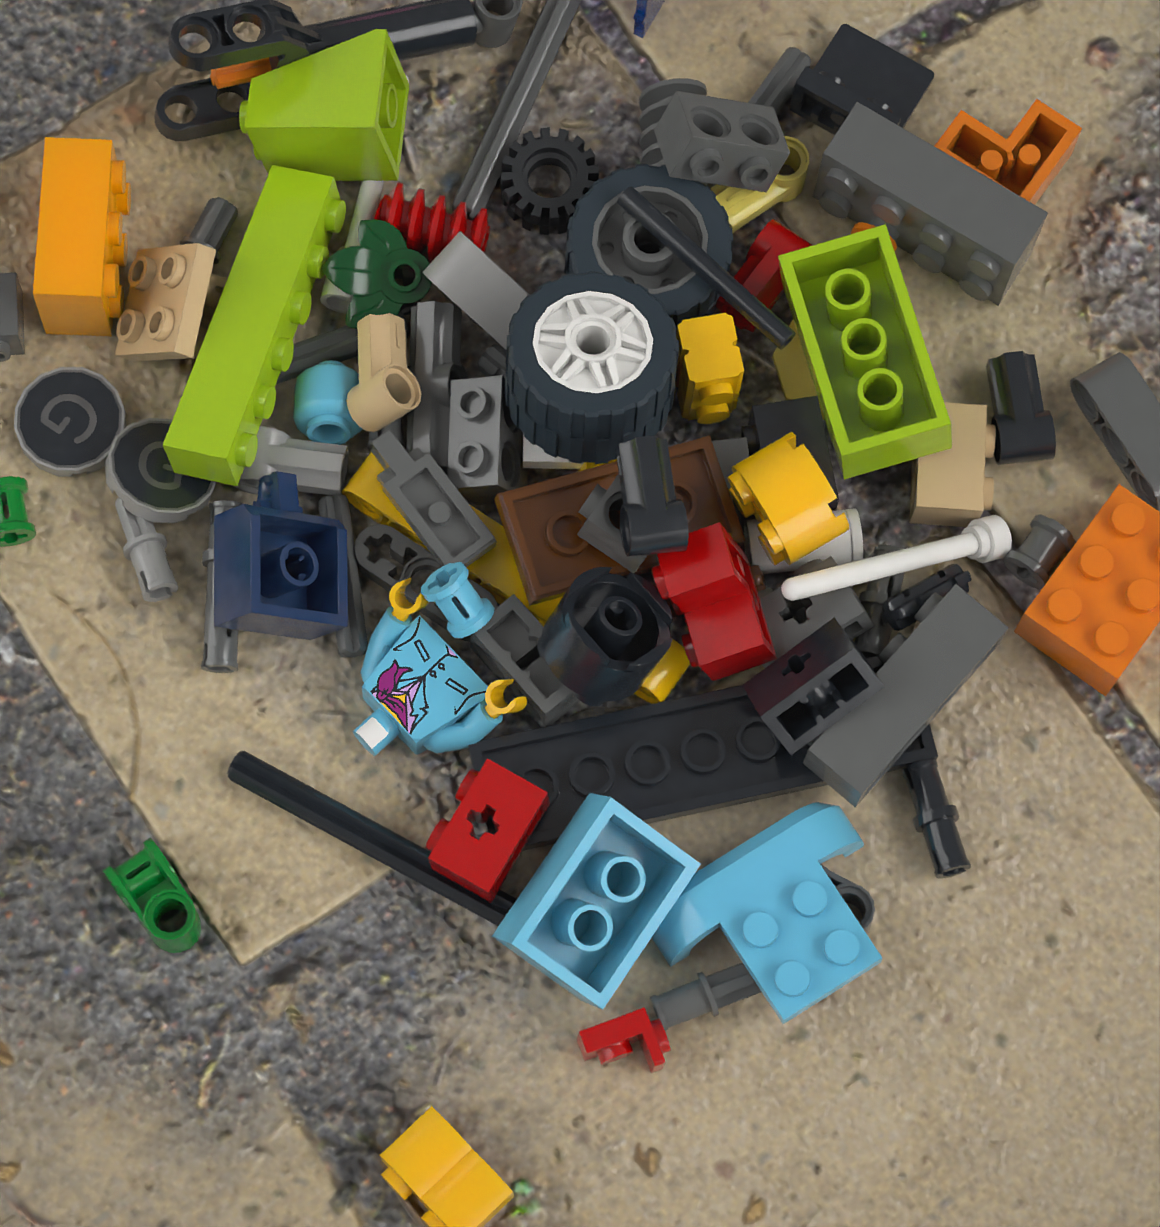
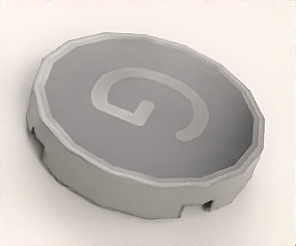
(69, 420)
(145, 479)

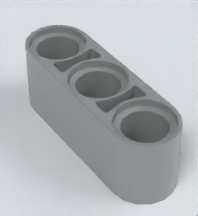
(477, 286)

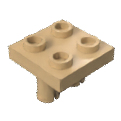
(168, 302)

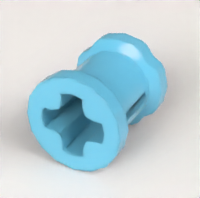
(452, 582)

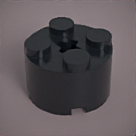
(606, 635)

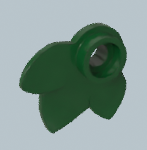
(370, 272)

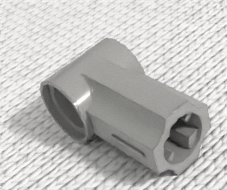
(317, 465)

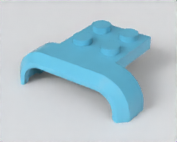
(779, 911)

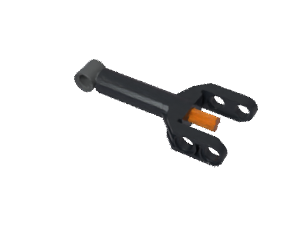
(414, 29)

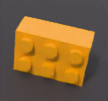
(81, 237)

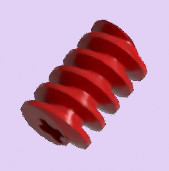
(431, 225)

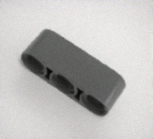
(1125, 420)

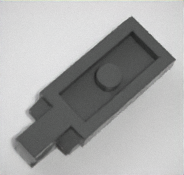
(431, 503)

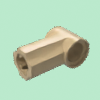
(385, 383)

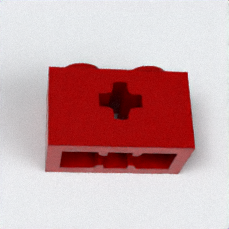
(486, 862)

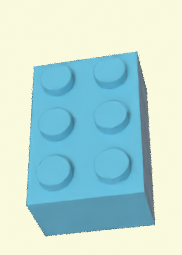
(596, 900)

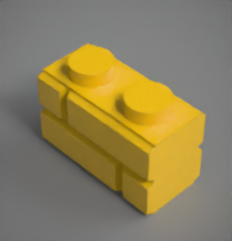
(708, 368)

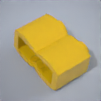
(444, 1174)

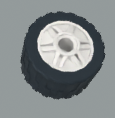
(590, 366)

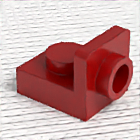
(614, 1038)

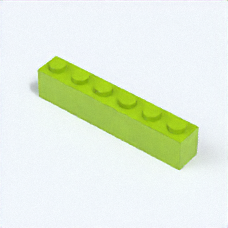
(255, 326)

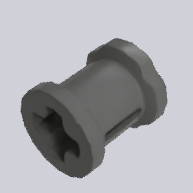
(1039, 551)

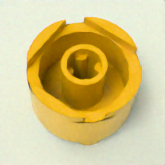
(788, 500)

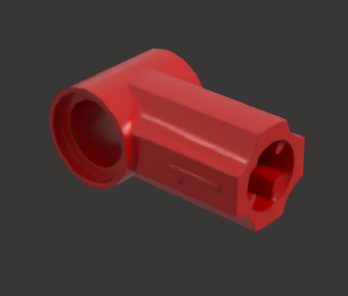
(762, 270)

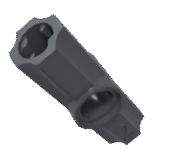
(434, 363)

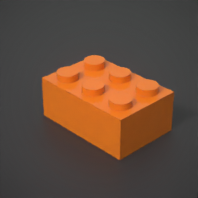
(1102, 594)

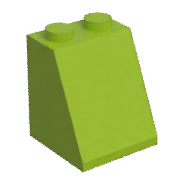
(332, 111)

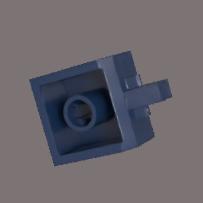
(279, 566)

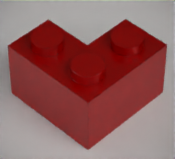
(719, 601)

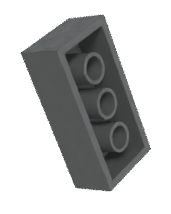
(930, 204)

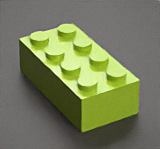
(865, 352)

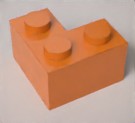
(1025, 159)

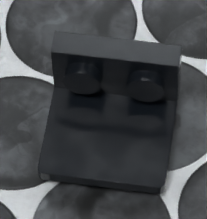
(862, 72)

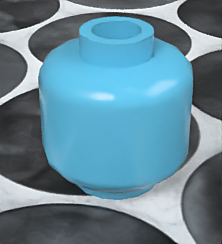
(321, 403)

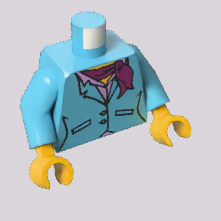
(424, 687)

